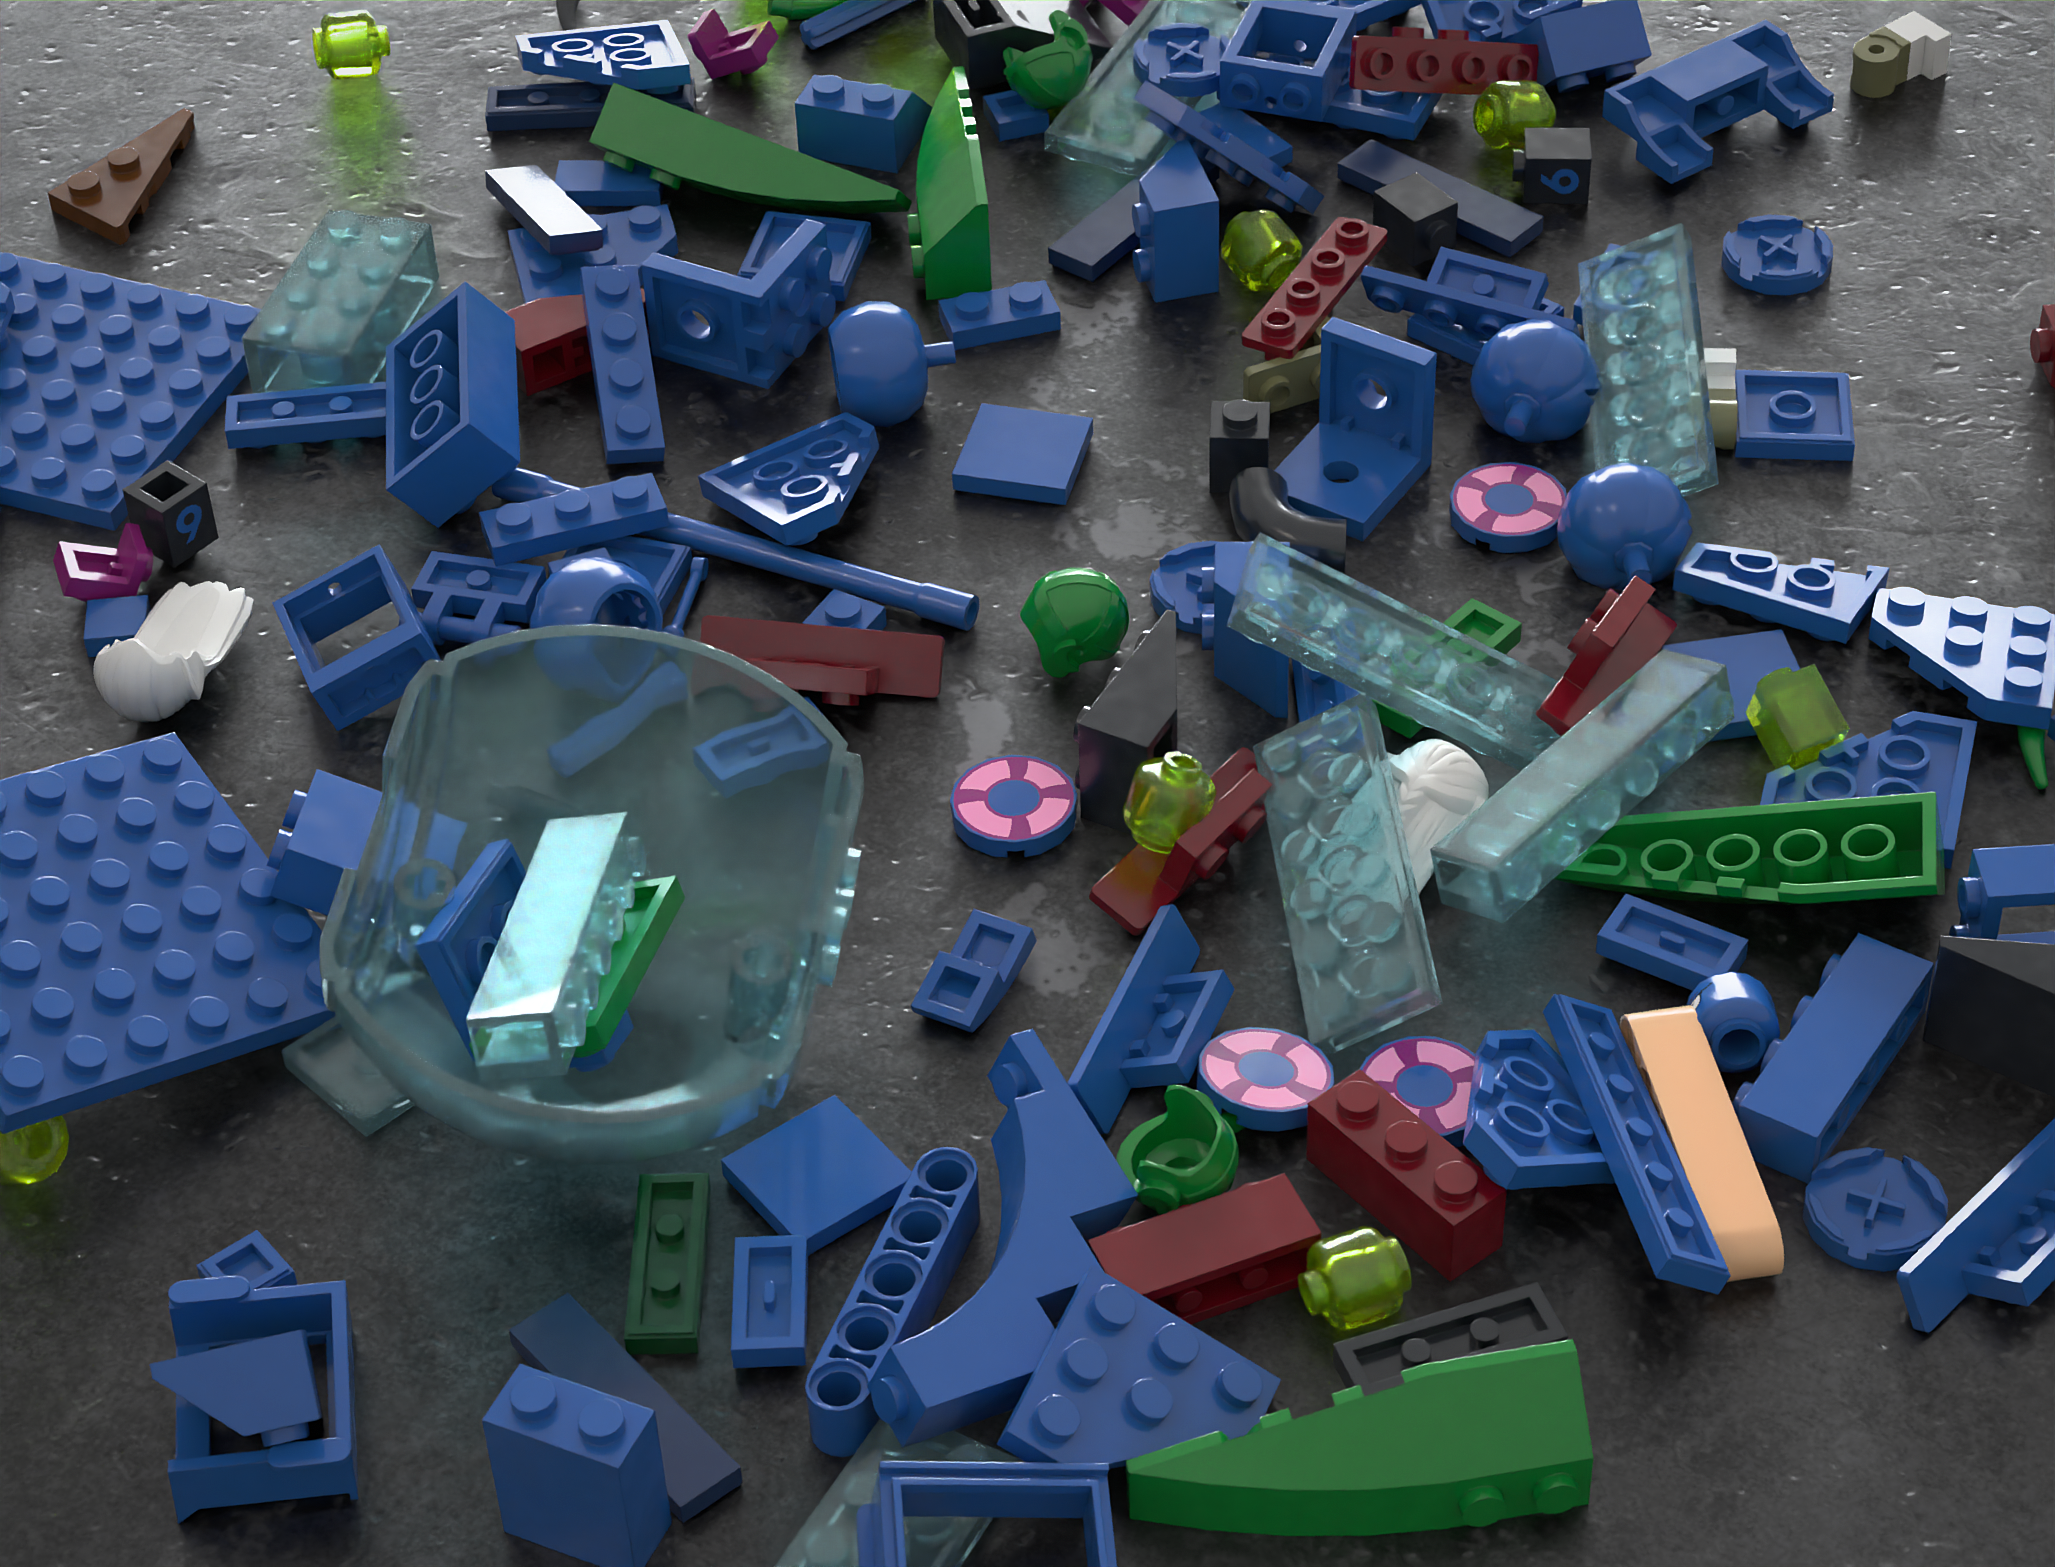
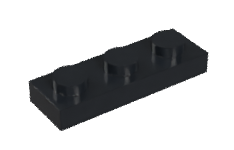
(1479, 1327)

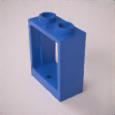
(1293, 30)
(376, 670)
(2004, 880)

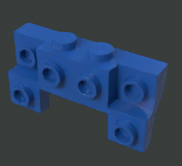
(1710, 90)

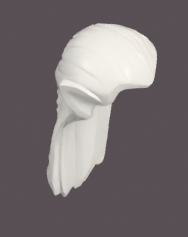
(172, 651)
(1435, 792)

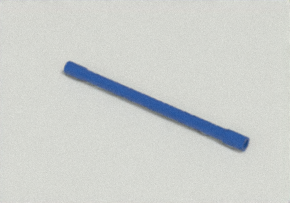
(923, 599)

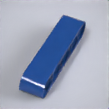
(893, 1294)

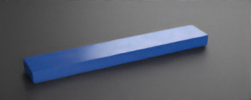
(1636, 1145)

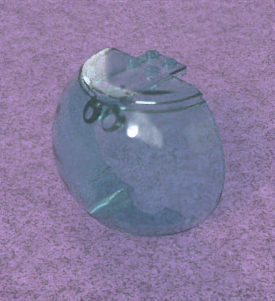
(726, 788)

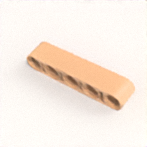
(1706, 1137)

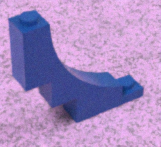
(1055, 1196)

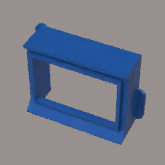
(226, 1313)
(983, 1491)

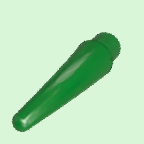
(800, 8)
(2033, 751)

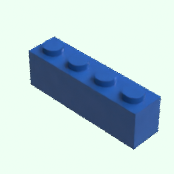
(1832, 1055)

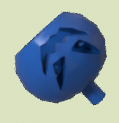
(882, 362)
(1535, 381)
(1623, 526)
(599, 594)

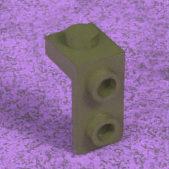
(1287, 380)

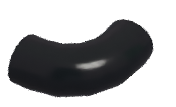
(1261, 506)

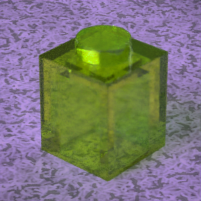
(1795, 716)

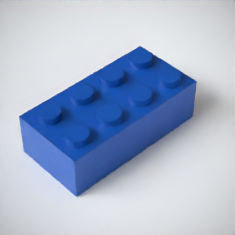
(451, 406)

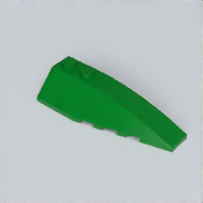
(727, 160)
(952, 216)
(1774, 852)
(1436, 1453)

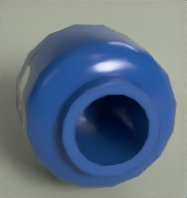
(1735, 1019)

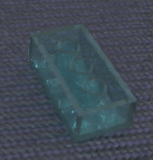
(341, 303)

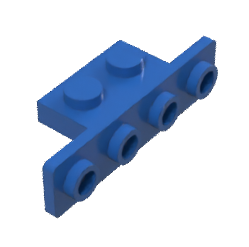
(1465, 293)
(1152, 1022)
(1994, 1245)

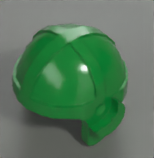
(1051, 72)
(1075, 618)
(1180, 1154)

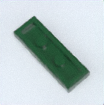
(668, 1264)

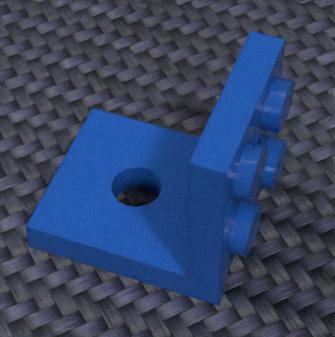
(752, 323)
(1361, 435)

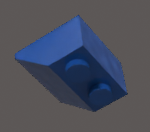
(1587, 44)
(859, 122)
(1177, 228)
(1242, 664)
(250, 1385)

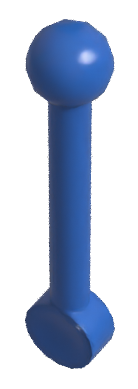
(698, 573)

